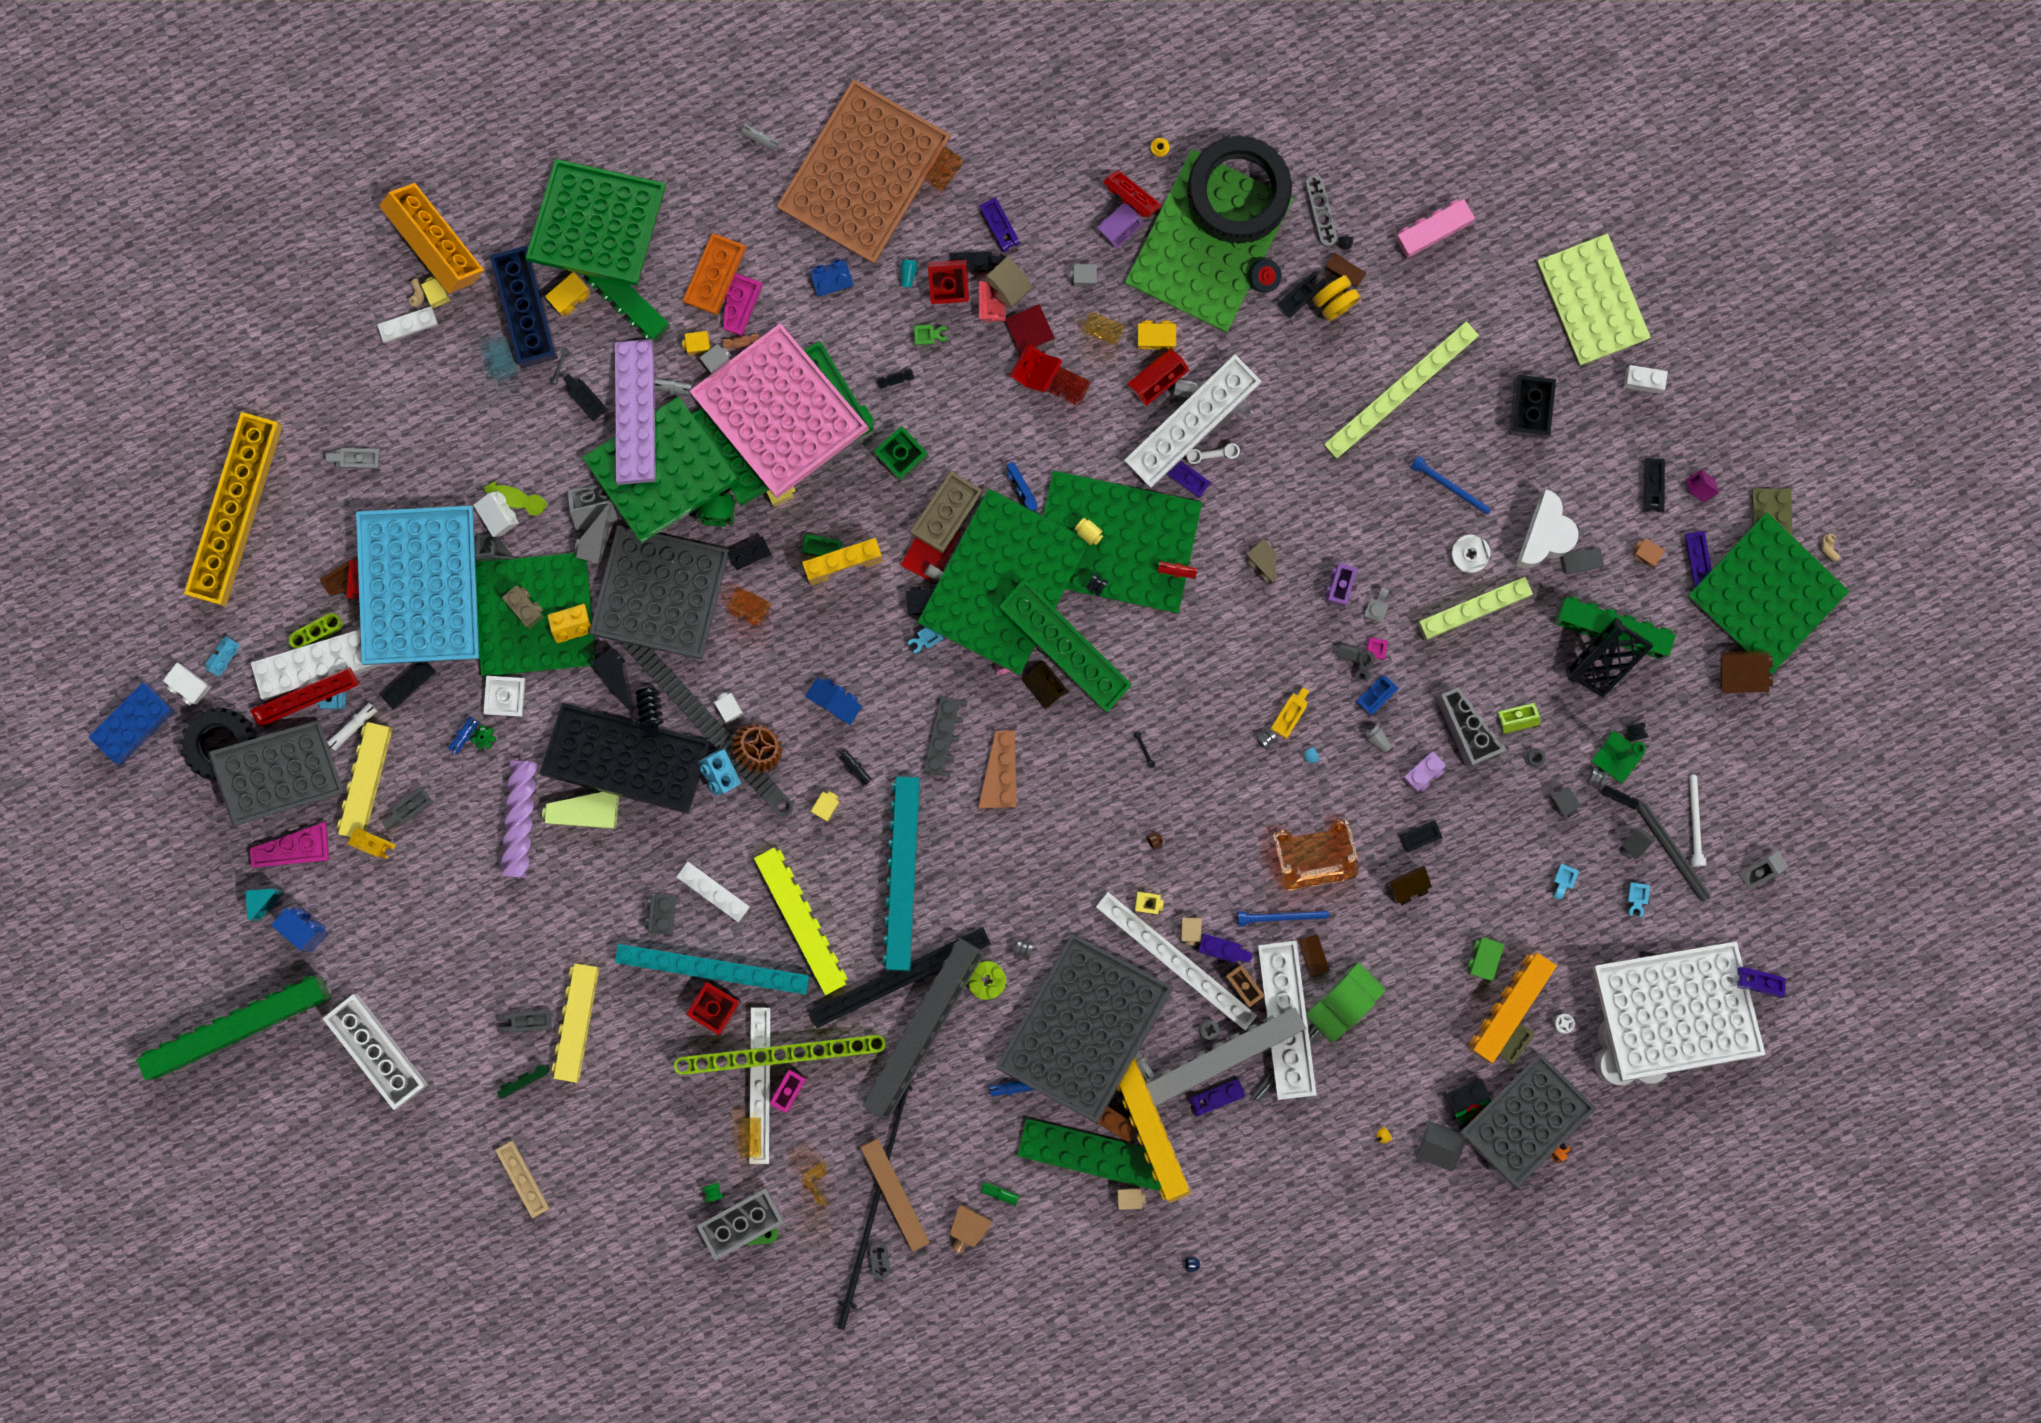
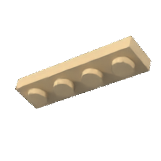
(522, 1179)

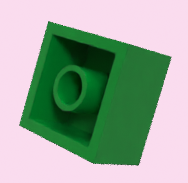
(901, 454)

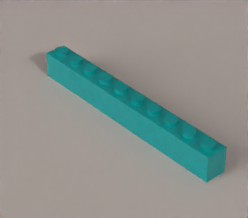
(902, 874)
(712, 969)

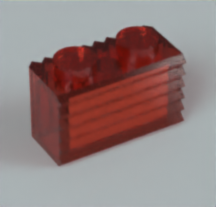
(1069, 386)

